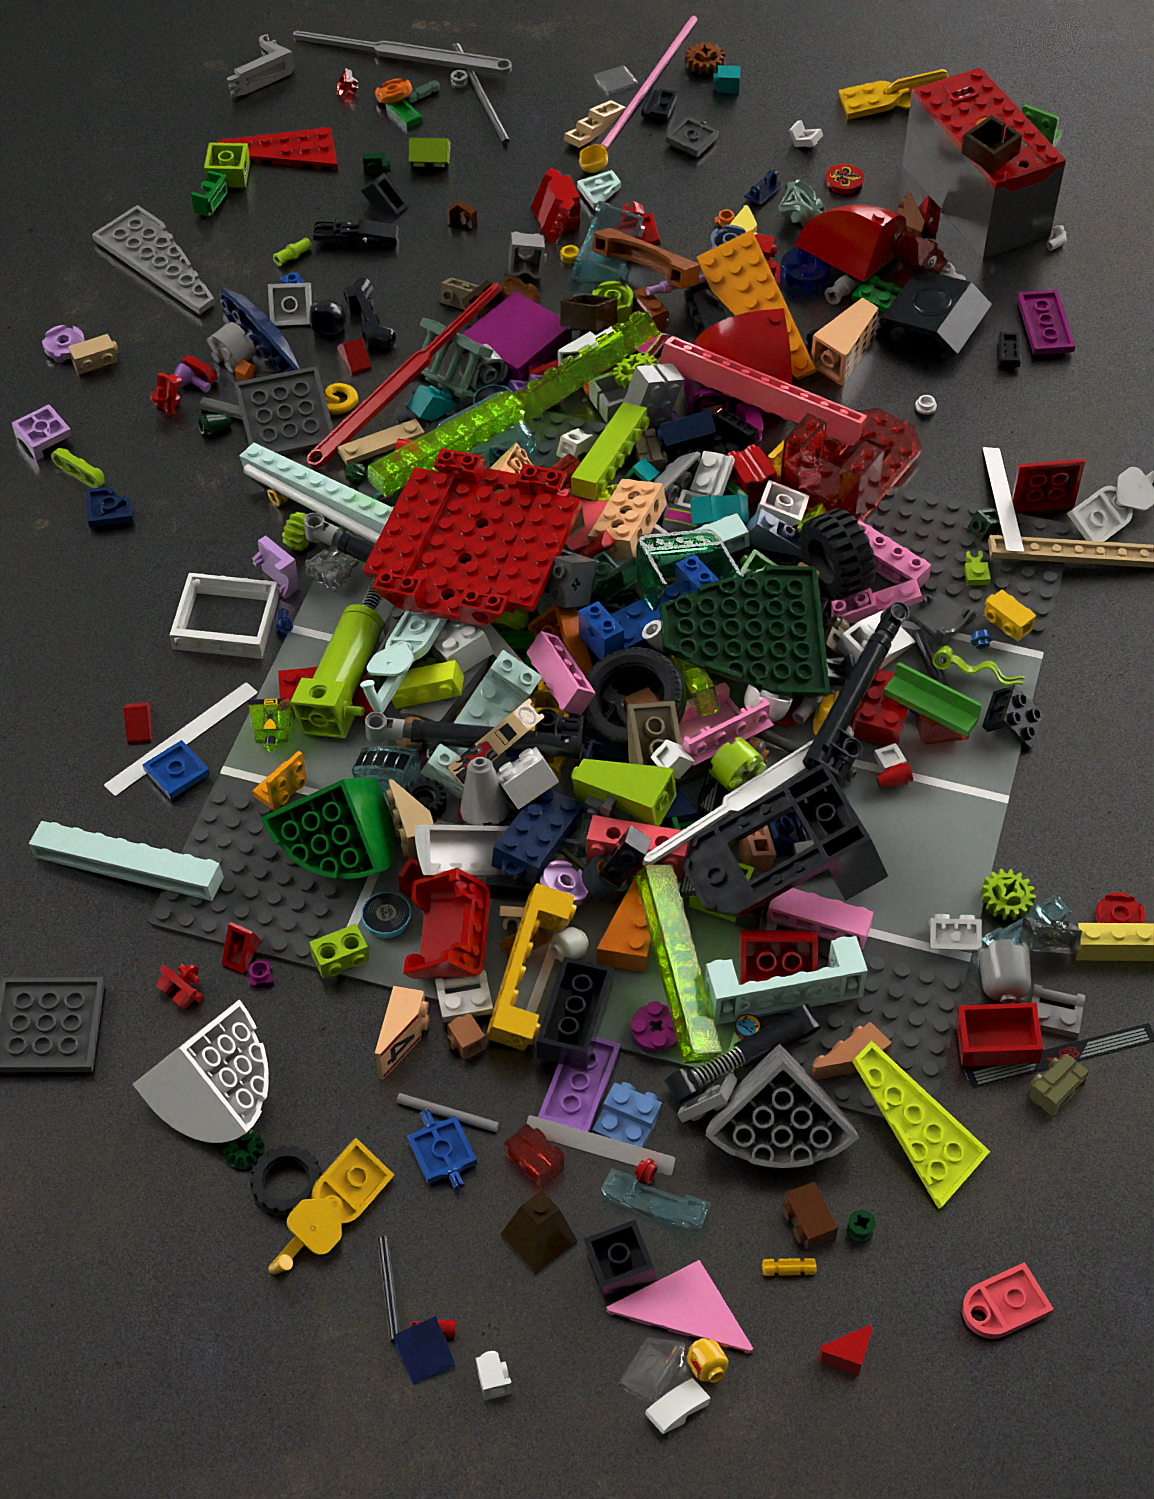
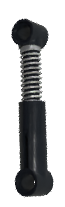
(796, 1025)

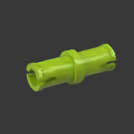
(292, 251)

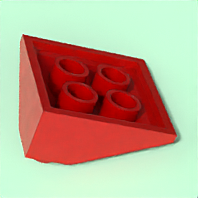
(1047, 485)

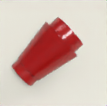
(895, 776)

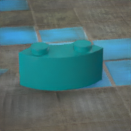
(714, 508)

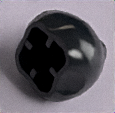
(327, 317)

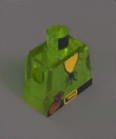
(271, 721)

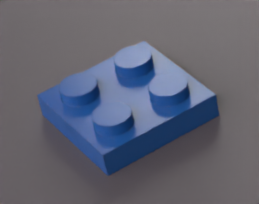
(176, 769)

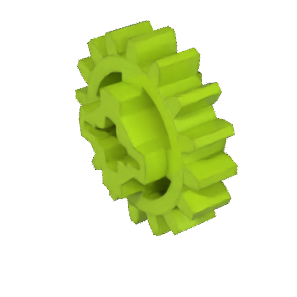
(624, 371)
(999, 885)

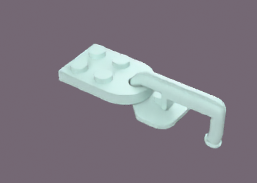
(407, 643)

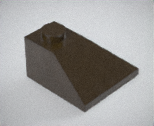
(538, 1232)

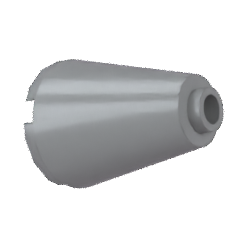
(483, 795)

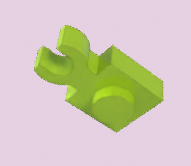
(975, 570)

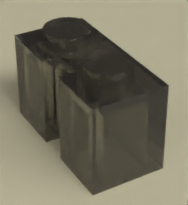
(1052, 937)

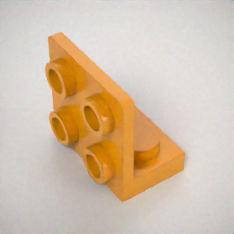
(282, 782)

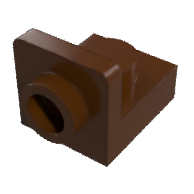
(462, 212)

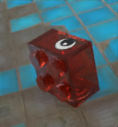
(918, 253)

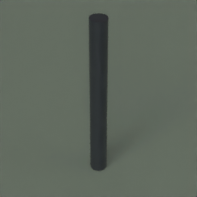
(388, 1286)

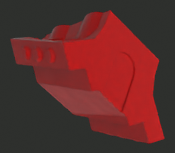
(557, 205)

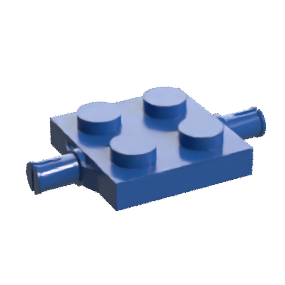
(441, 1149)

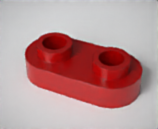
(201, 370)

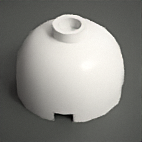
(778, 704)

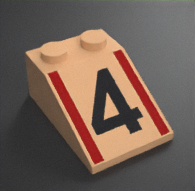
(401, 1028)

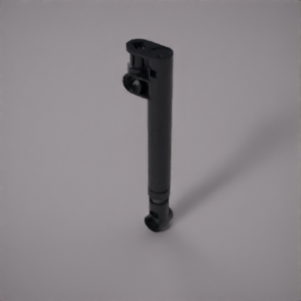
(832, 738)

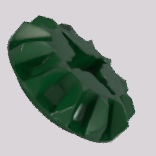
(242, 1159)

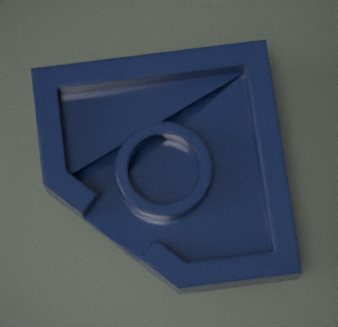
(106, 507)

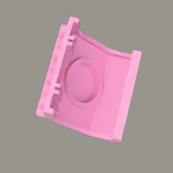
(707, 734)

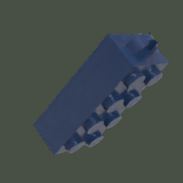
(537, 836)

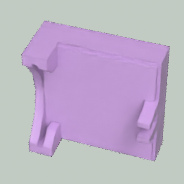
(41, 430)
(278, 566)

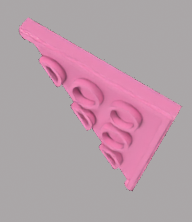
(686, 1306)

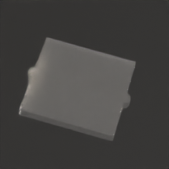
(616, 79)

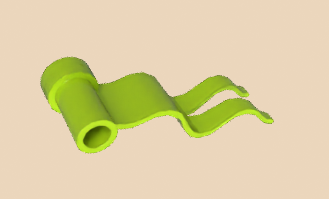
(942, 663)

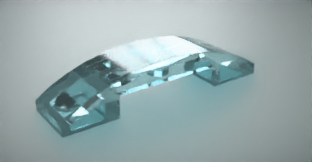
(1049, 909)
(655, 1202)

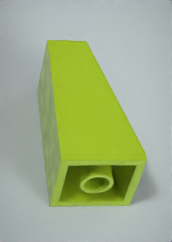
(639, 789)

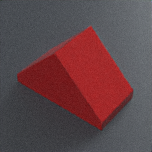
(355, 356)
(138, 722)
(239, 947)
(848, 1351)

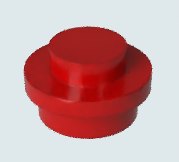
(646, 1171)

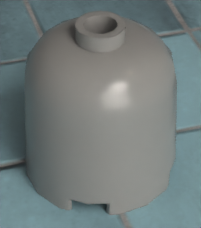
(1005, 970)

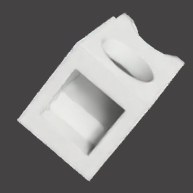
(575, 443)

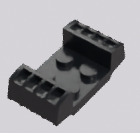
(730, 435)

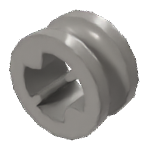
(459, 79)

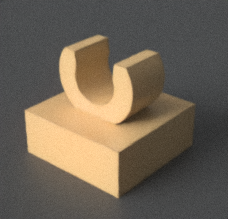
(511, 913)

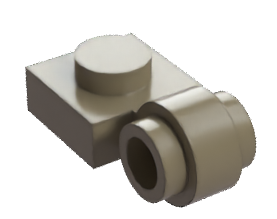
(832, 635)

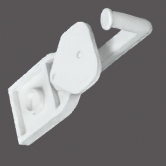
(1102, 514)

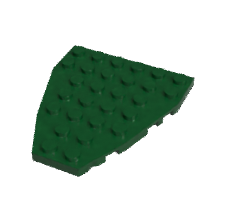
(754, 630)

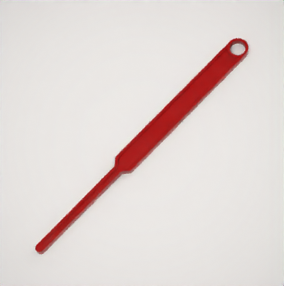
(394, 384)

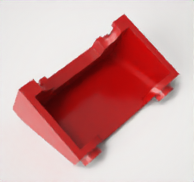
(452, 926)

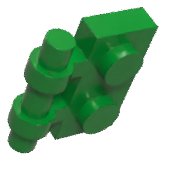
(879, 298)

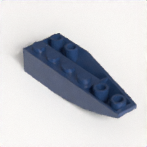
(259, 329)

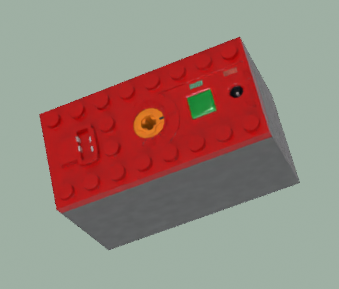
(987, 208)

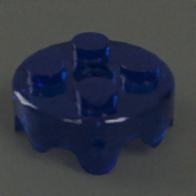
(805, 277)

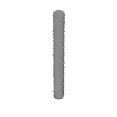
(448, 1112)

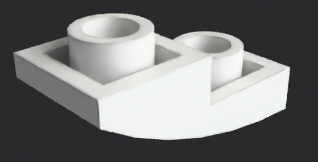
(676, 1405)

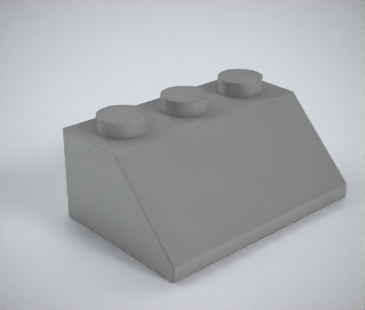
(678, 476)

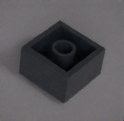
(620, 1259)

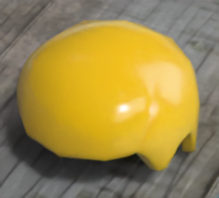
(593, 158)

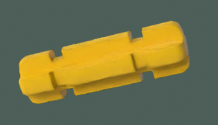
(789, 1266)

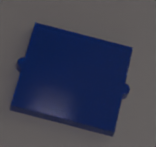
(423, 1348)

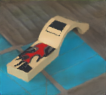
(497, 739)

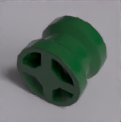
(859, 1233)

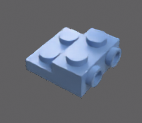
(628, 1115)

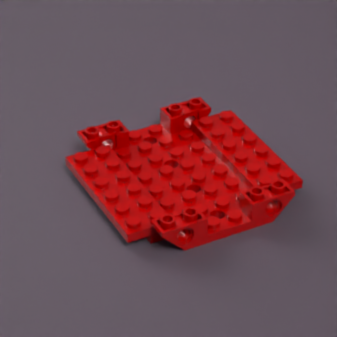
(437, 529)

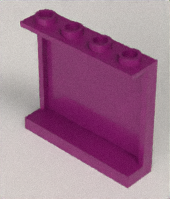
(520, 333)

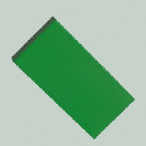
(404, 113)

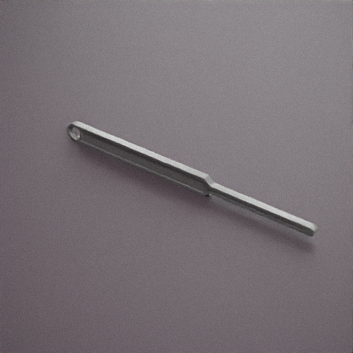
(414, 53)

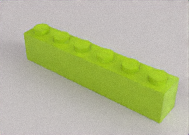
(609, 451)

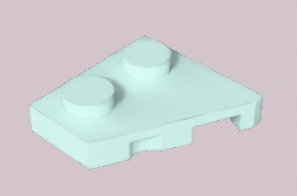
(599, 187)

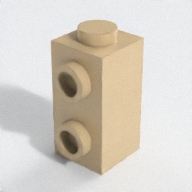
(93, 353)

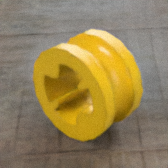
(276, 497)

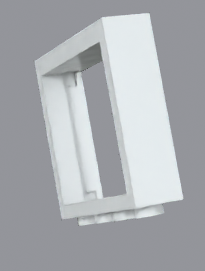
(220, 642)

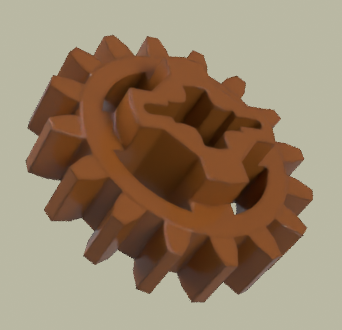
(704, 57)

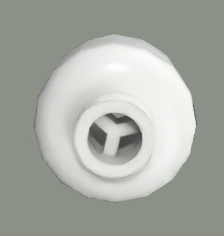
(569, 943)

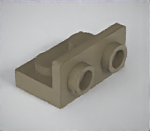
(454, 290)

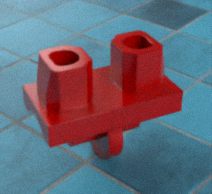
(166, 394)
(170, 980)

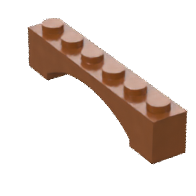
(677, 270)

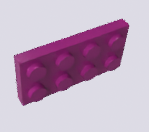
(1046, 322)

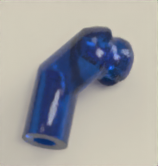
(283, 623)

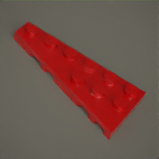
(292, 148)

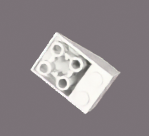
(856, 637)

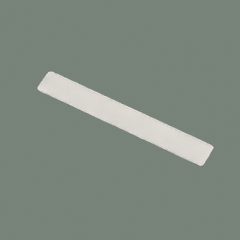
(601, 1145)

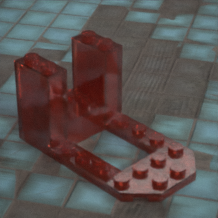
(864, 476)

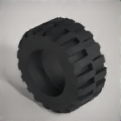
(839, 552)

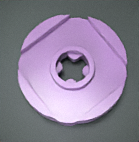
(57, 334)
(562, 871)

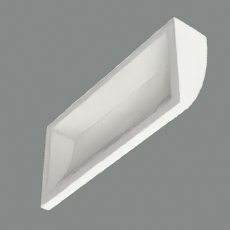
(457, 846)

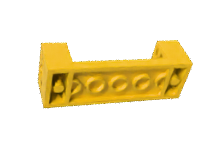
(543, 909)

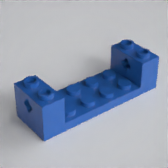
(624, 628)

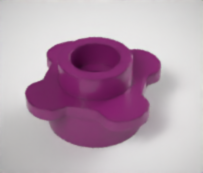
(260, 967)

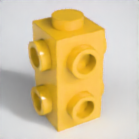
(1009, 615)

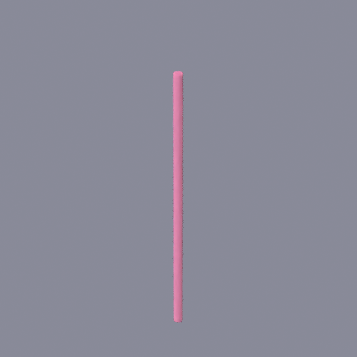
(649, 82)

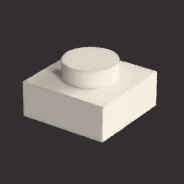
(889, 756)

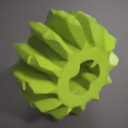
(294, 532)

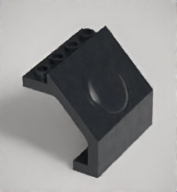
(937, 307)

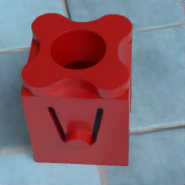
(752, 472)

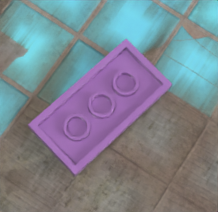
(577, 1092)

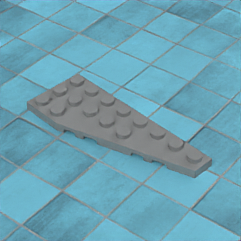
(151, 250)

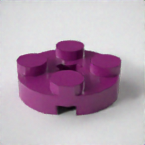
(642, 1024)

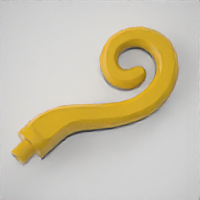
(335, 407)

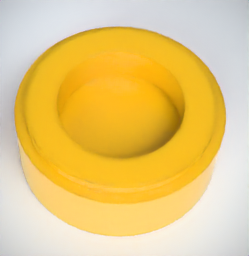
(569, 253)

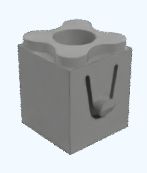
(526, 264)

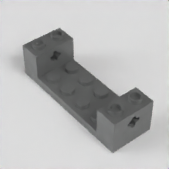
(570, 580)

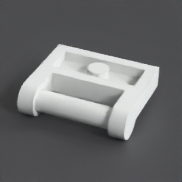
(457, 1004)

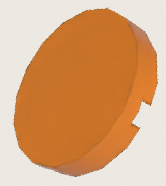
(393, 91)

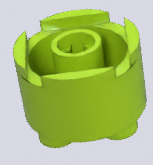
(624, 295)
(736, 764)

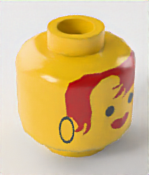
(707, 1360)

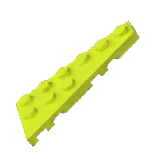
(931, 1137)

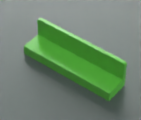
(933, 699)

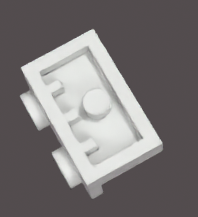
(955, 933)

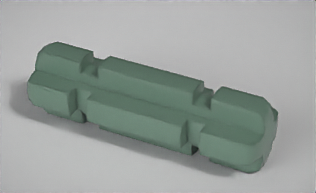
(423, 91)

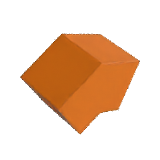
(244, 370)

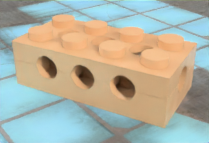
(629, 515)

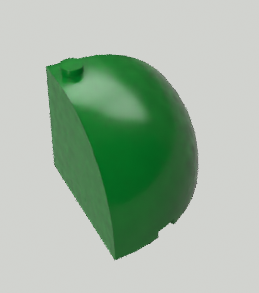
(337, 830)

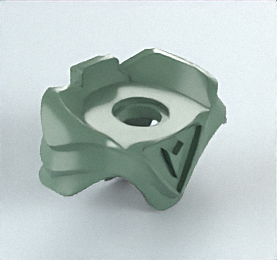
(802, 201)

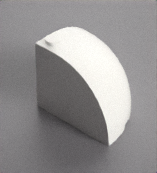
(211, 1081)

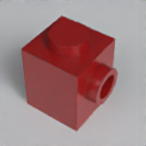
(767, 246)

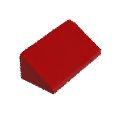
(600, 543)

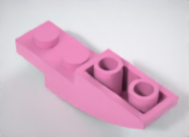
(866, 603)

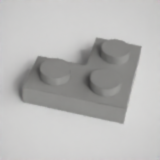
(713, 1098)

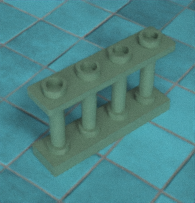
(462, 344)

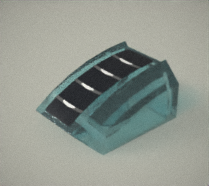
(386, 763)

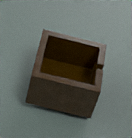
(986, 146)
(588, 312)

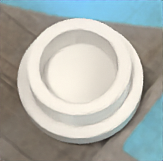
(926, 404)

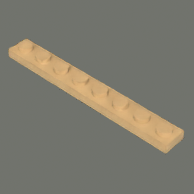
(1075, 551)

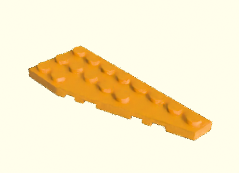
(746, 284)

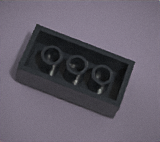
(574, 1013)

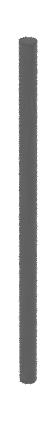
(486, 103)

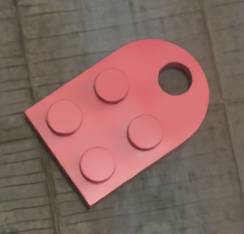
(1008, 1301)

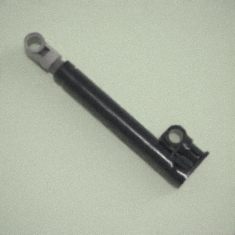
(347, 542)
(552, 735)

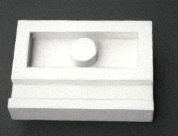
(712, 473)

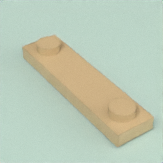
(379, 442)

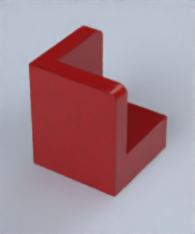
(408, 874)

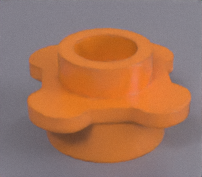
(725, 217)

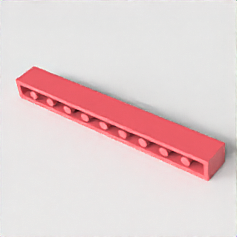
(761, 389)

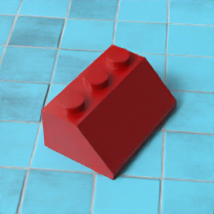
(776, 953)

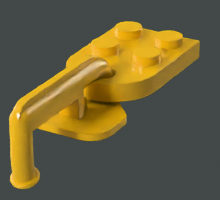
(884, 95)
(336, 1200)

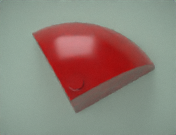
(853, 238)
(755, 341)

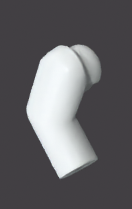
(1059, 238)

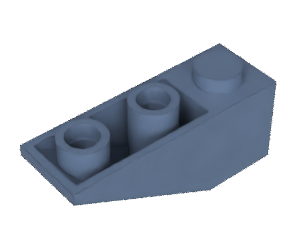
(773, 534)

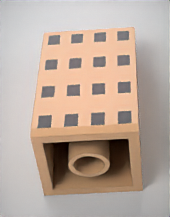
(844, 341)

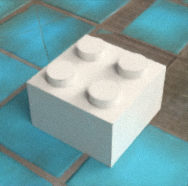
(461, 643)
(526, 777)

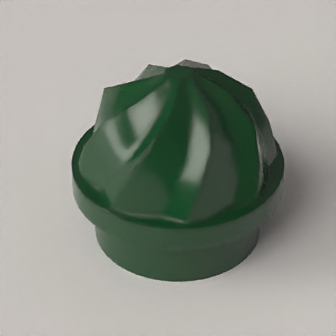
(355, 473)

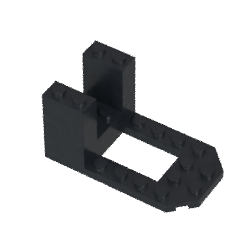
(827, 820)

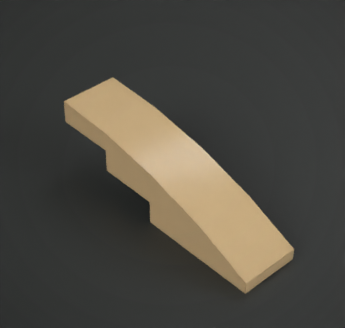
(596, 123)

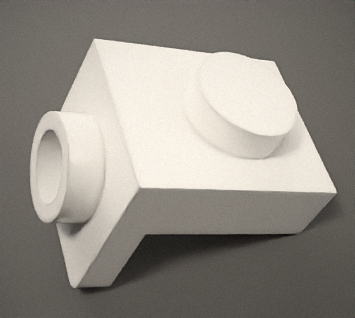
(804, 137)

